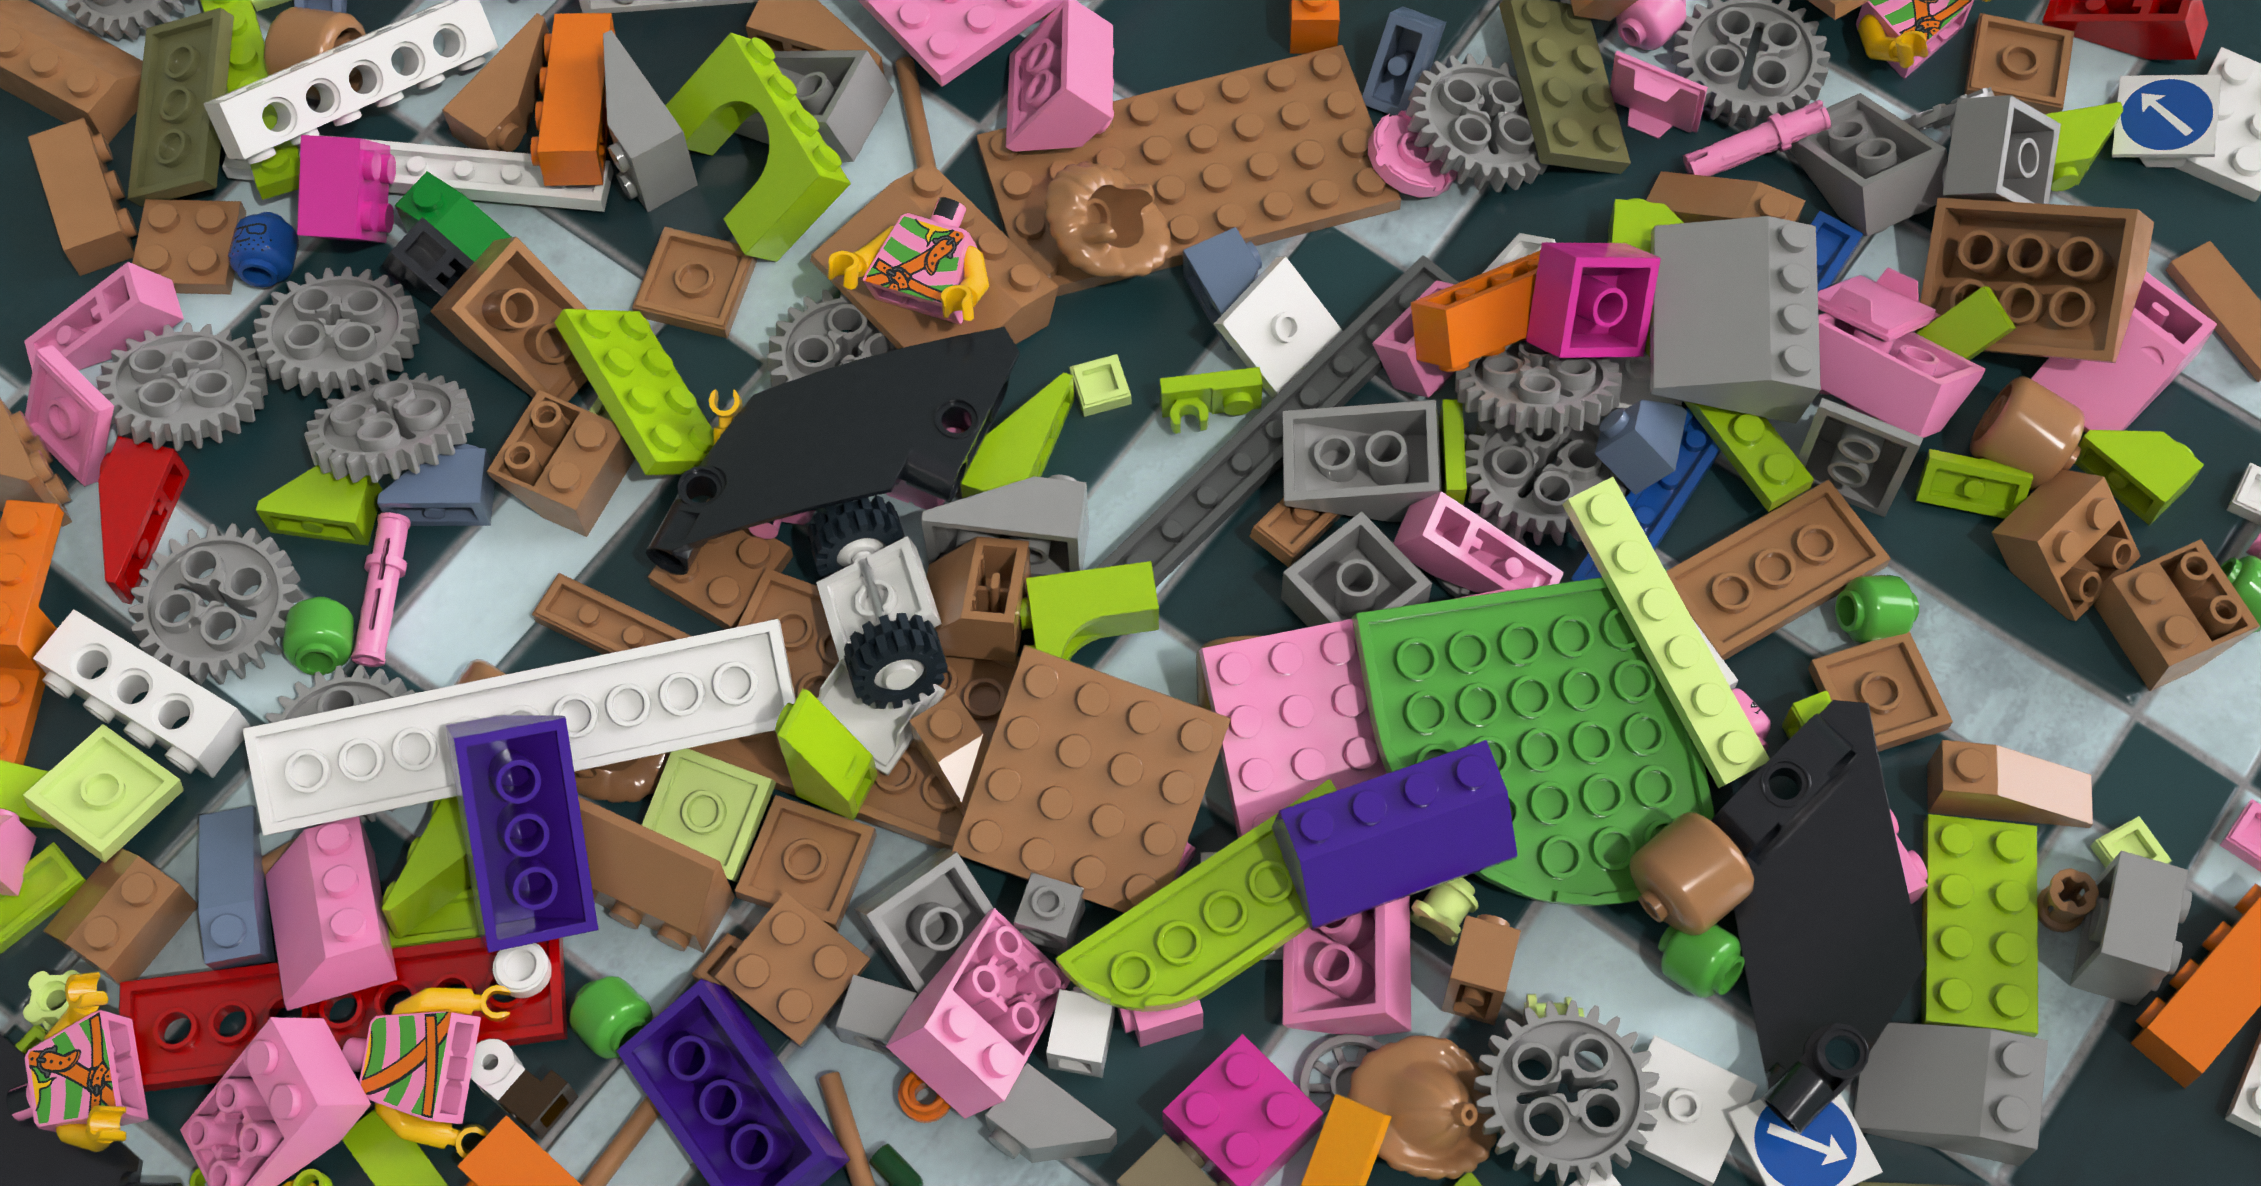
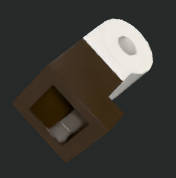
(517, 1091)

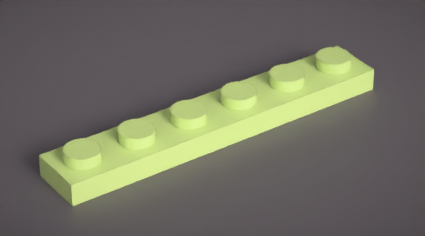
(1666, 632)

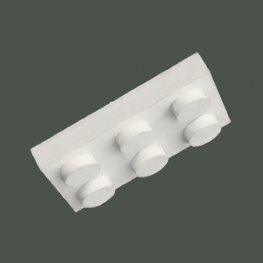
(2238, 131)

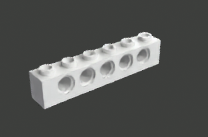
(239, 112)

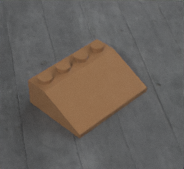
(2055, 269)
(1018, 290)

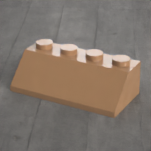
(66, 69)
(654, 880)

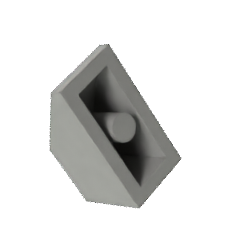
(1046, 1122)

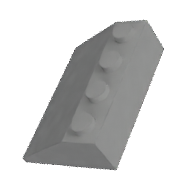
(1737, 316)

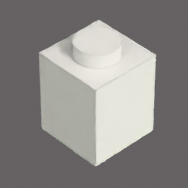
(1080, 1033)

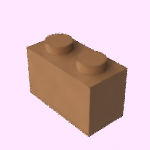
(1481, 968)

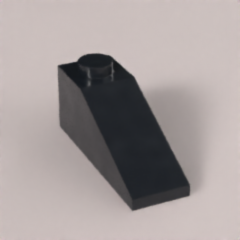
(426, 263)

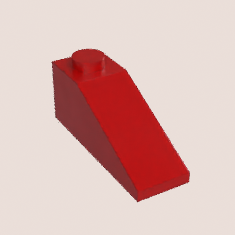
(2134, 26)
(136, 502)

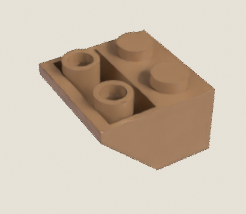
(563, 462)
(25, 465)
(2067, 541)
(981, 597)
(2175, 614)

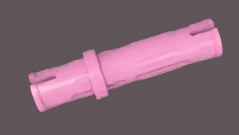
(1745, 146)
(384, 570)

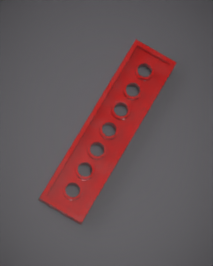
(258, 993)

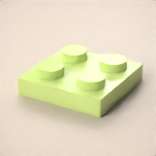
(103, 793)
(709, 807)

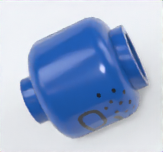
(263, 249)

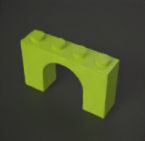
(800, 169)
(1089, 605)

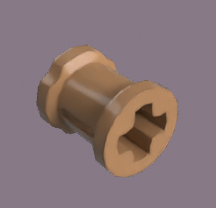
(2067, 914)

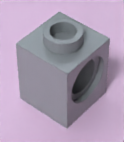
(1050, 913)
(872, 1013)

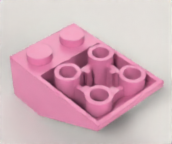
(2156, 348)
(980, 1017)
(276, 1106)

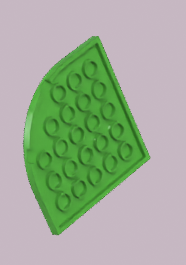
(1569, 717)

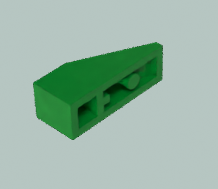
(450, 214)

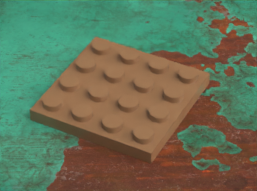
(1090, 781)

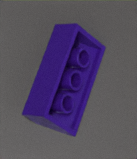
(522, 829)
(1397, 834)
(729, 1095)

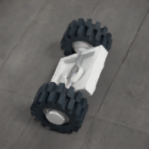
(877, 602)

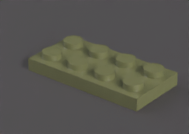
(1564, 86)
(174, 137)

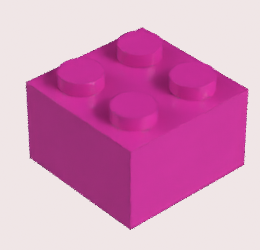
(345, 189)
(1592, 300)
(1243, 1117)

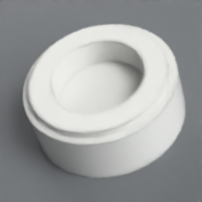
(522, 970)

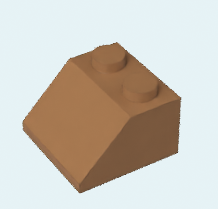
(122, 916)

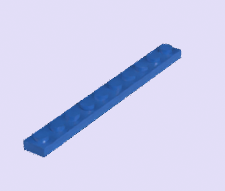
(1664, 500)

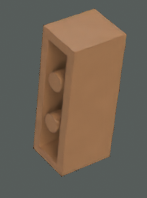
(84, 196)

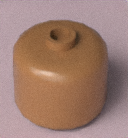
(305, 33)
(2029, 431)
(1690, 874)

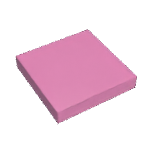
(68, 414)

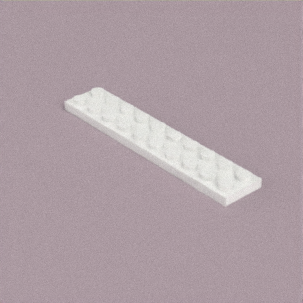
(614, 710)

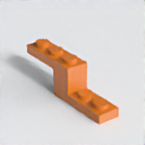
(26, 551)

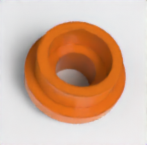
(912, 1108)

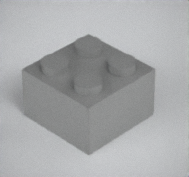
(2000, 151)
(1352, 574)
(2132, 930)

